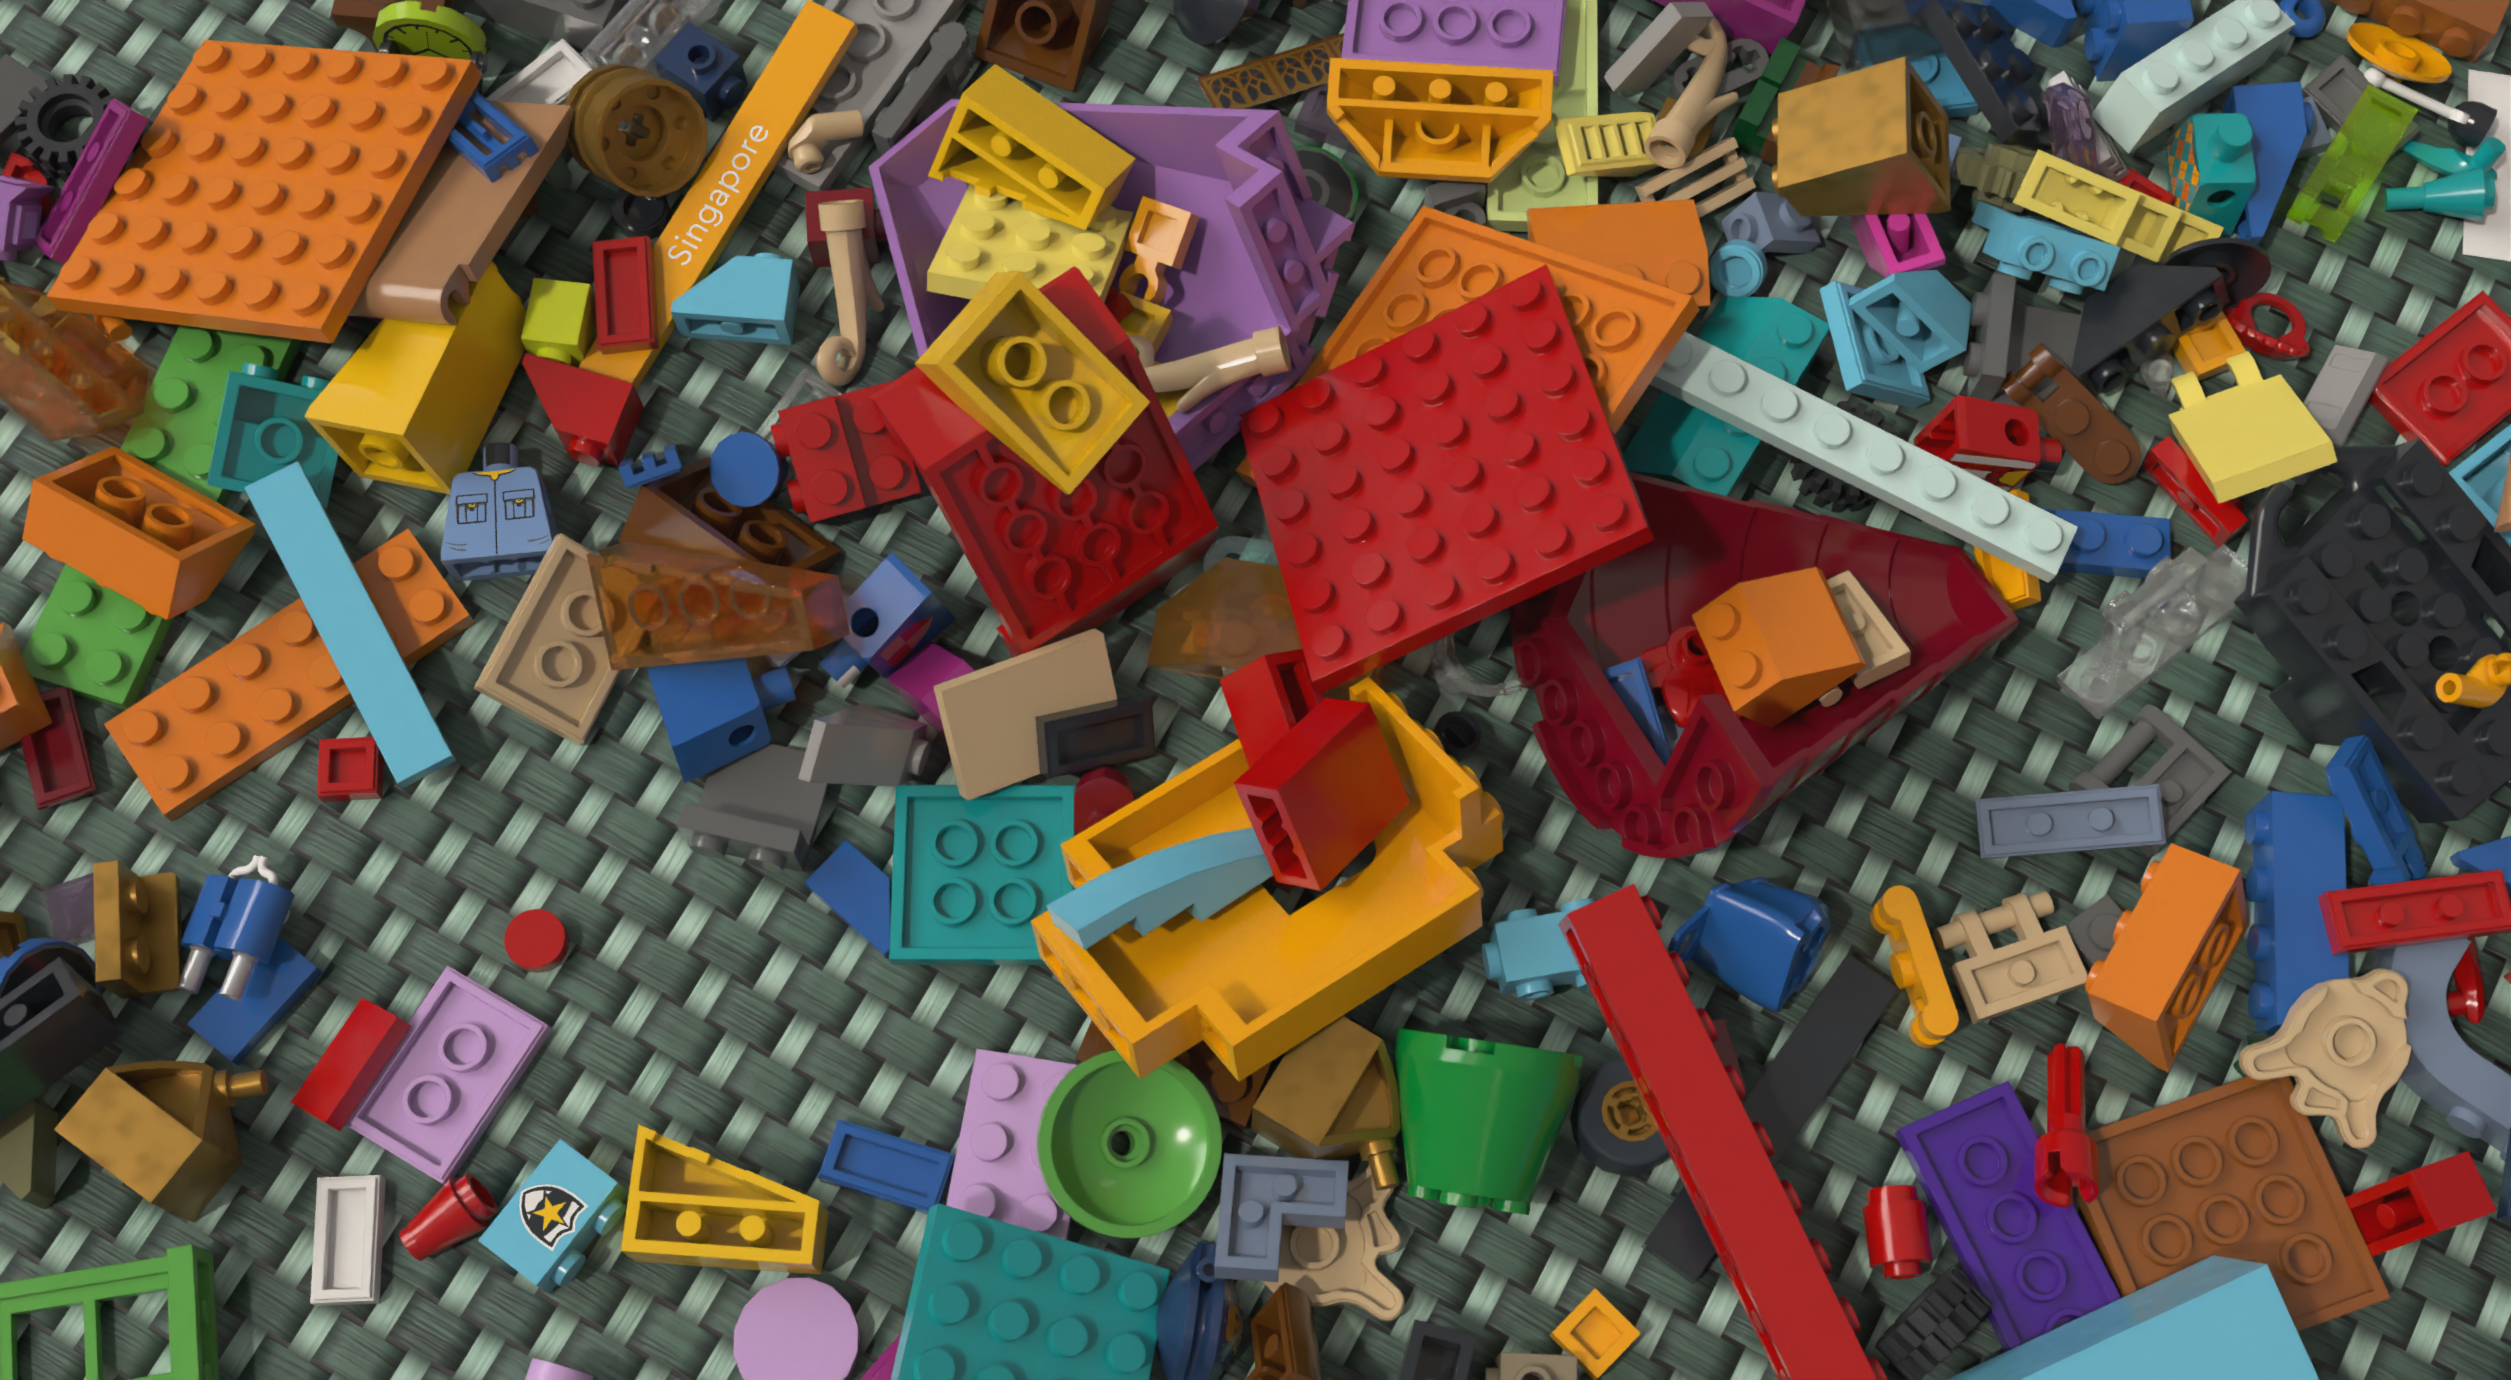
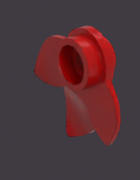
(1682, 674)

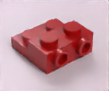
(842, 455)

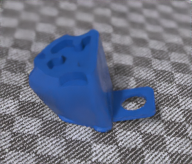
(1757, 939)

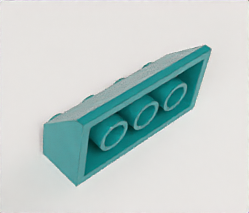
(1699, 449)

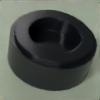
(641, 214)

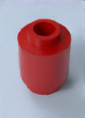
(1897, 1232)

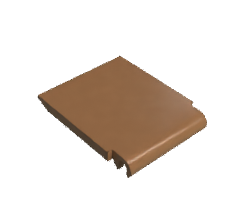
(460, 221)

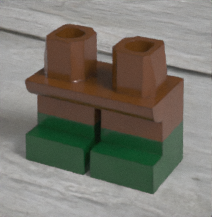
(1781, 74)

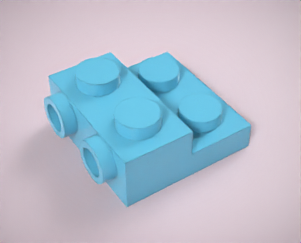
(2043, 246)

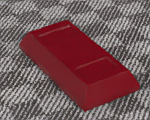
(58, 753)

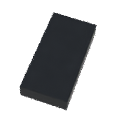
(1095, 735)

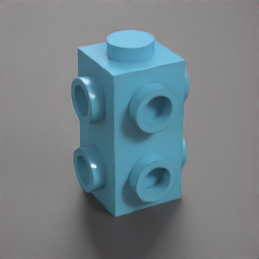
(1531, 953)

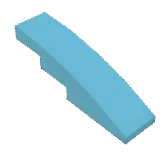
(1152, 889)

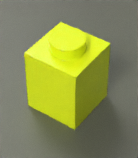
(560, 321)

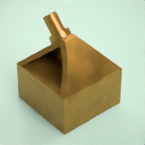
(1334, 1100)
(164, 1129)

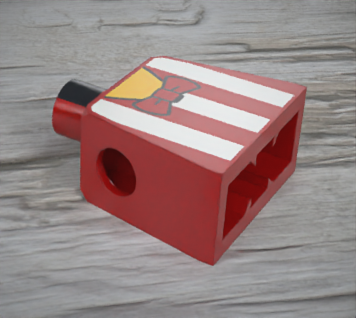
(1990, 441)

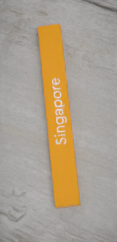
(736, 173)

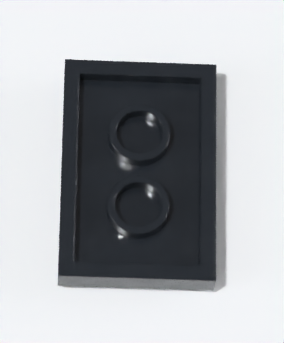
(1992, 69)

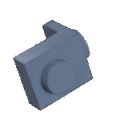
(1771, 225)

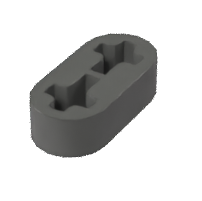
(1739, 81)

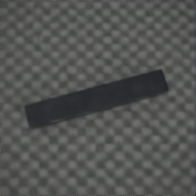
(1785, 1095)

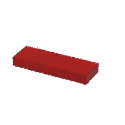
(2416, 912)

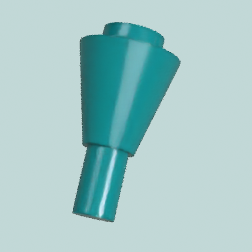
(2456, 195)

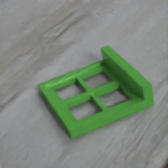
(190, 1289)

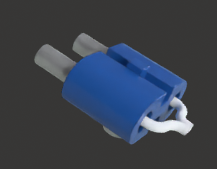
(235, 924)

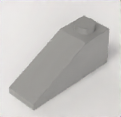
(865, 748)

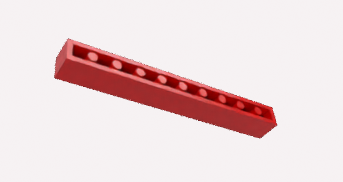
(1714, 1143)

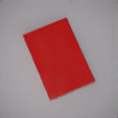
(2451, 381)

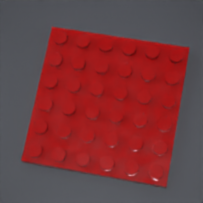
(1440, 480)

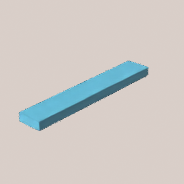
(350, 625)

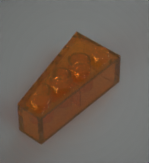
(705, 607)

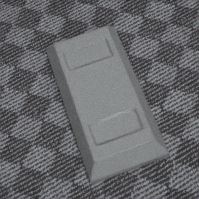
(2343, 390)

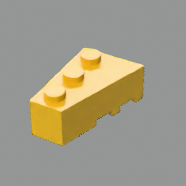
(1031, 151)

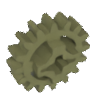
(1994, 172)

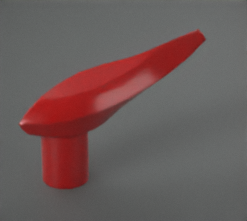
(2469, 992)

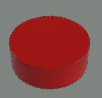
(536, 940)

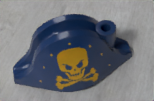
(1198, 1320)

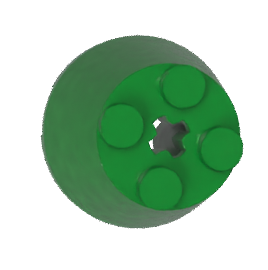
(1480, 1117)

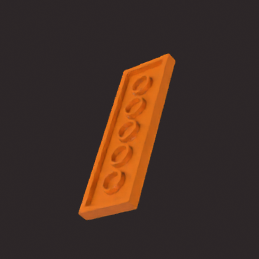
(274, 683)

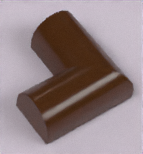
(1285, 1338)

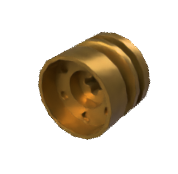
(663, 134)

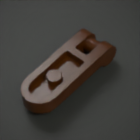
(2076, 418)

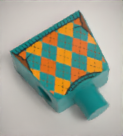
(2213, 159)

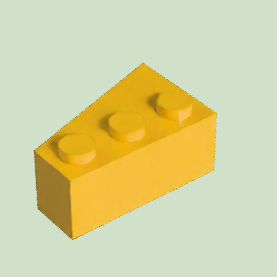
(716, 1215)

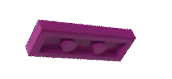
(90, 180)

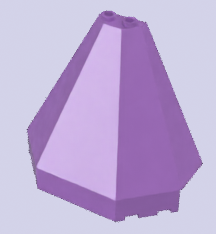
(1252, 263)

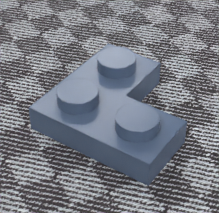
(1264, 1195)

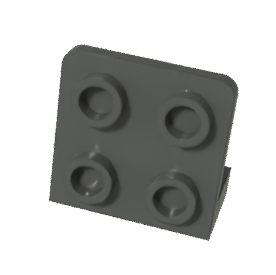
(2007, 335)
(757, 811)

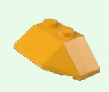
(1438, 116)

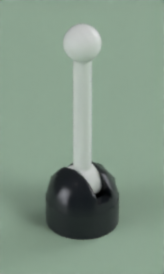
(2466, 122)

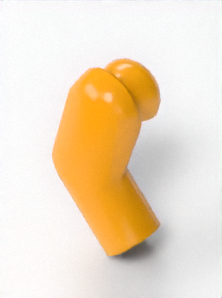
(2480, 685)

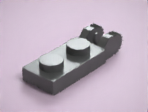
(926, 86)

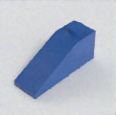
(2278, 128)

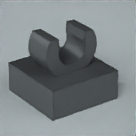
(1458, 199)

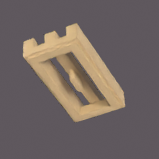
(1733, 167)

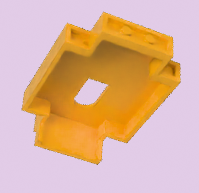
(1251, 972)

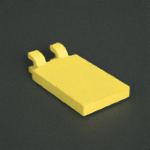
(2248, 432)

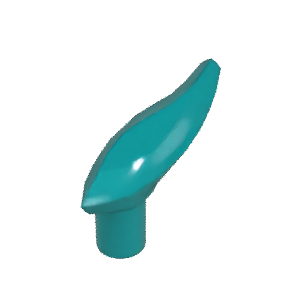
(2450, 161)

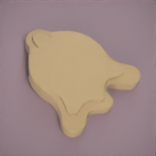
(2342, 1048)
(1341, 1263)

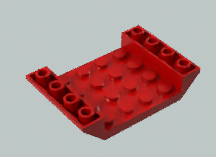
(1045, 555)

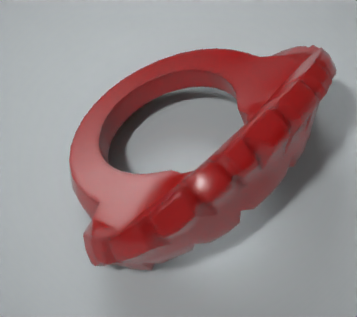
(2287, 346)

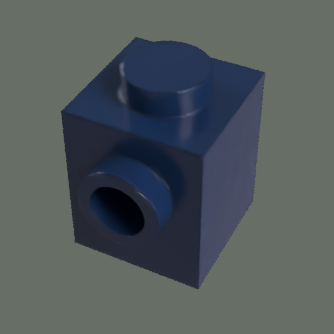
(704, 69)

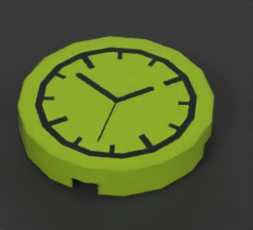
(429, 33)

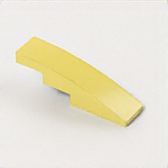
(2109, 209)

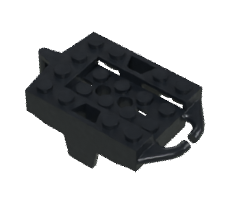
(2368, 669)

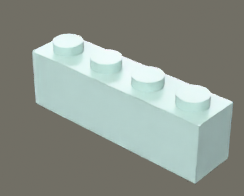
(2191, 71)

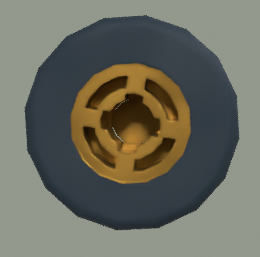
(1613, 1136)

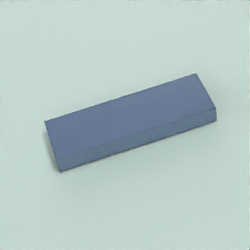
(2070, 822)

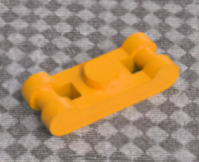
(1916, 966)

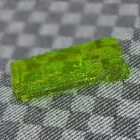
(2353, 161)

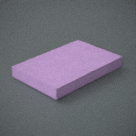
(449, 1075)

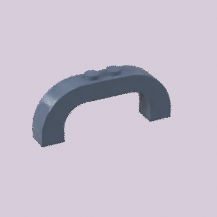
(2441, 1064)

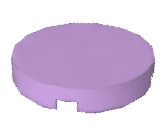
(797, 1333)

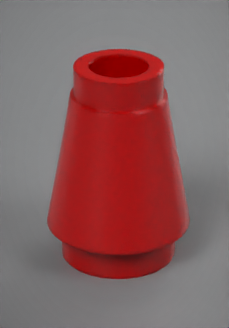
(449, 1217)

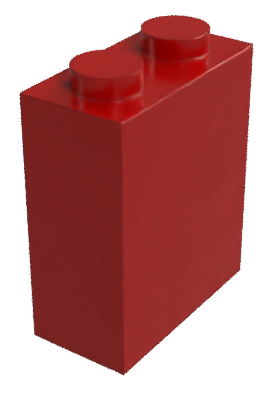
(1322, 793)

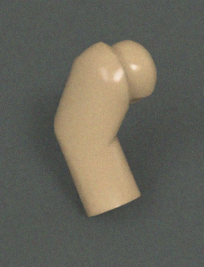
(816, 133)

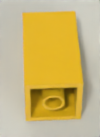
(424, 392)

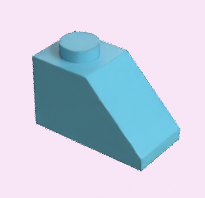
(742, 302)
(1917, 316)

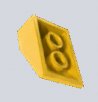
(1033, 380)

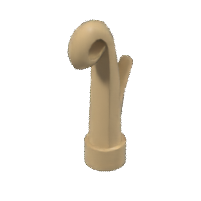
(1676, 133)
(852, 287)
(1213, 370)

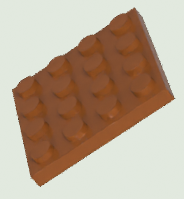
(2235, 1181)

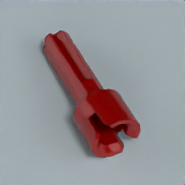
(2066, 1154)

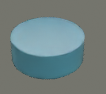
(1737, 268)

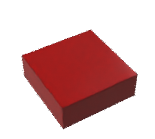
(349, 769)

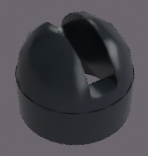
(1461, 732)

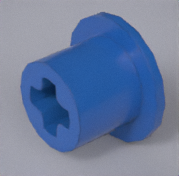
(747, 469)

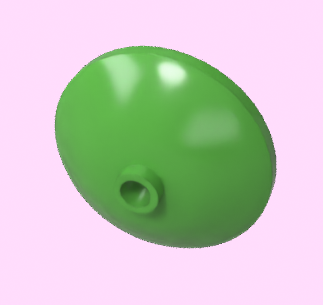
(1169, 1156)

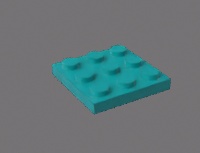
(976, 872)

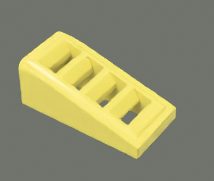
(1612, 142)

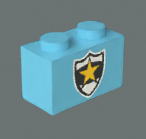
(556, 1218)

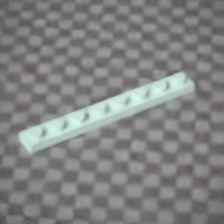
(1866, 457)

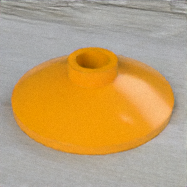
(2397, 54)

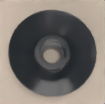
(2240, 262)

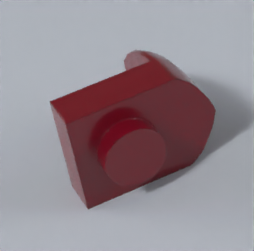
(1100, 795)

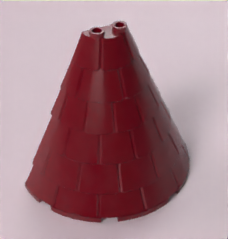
(1724, 765)

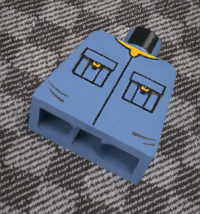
(497, 519)

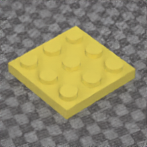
(1002, 237)

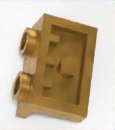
(137, 930)

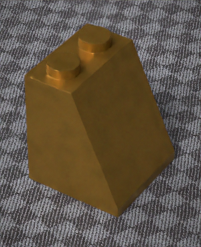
(1863, 145)

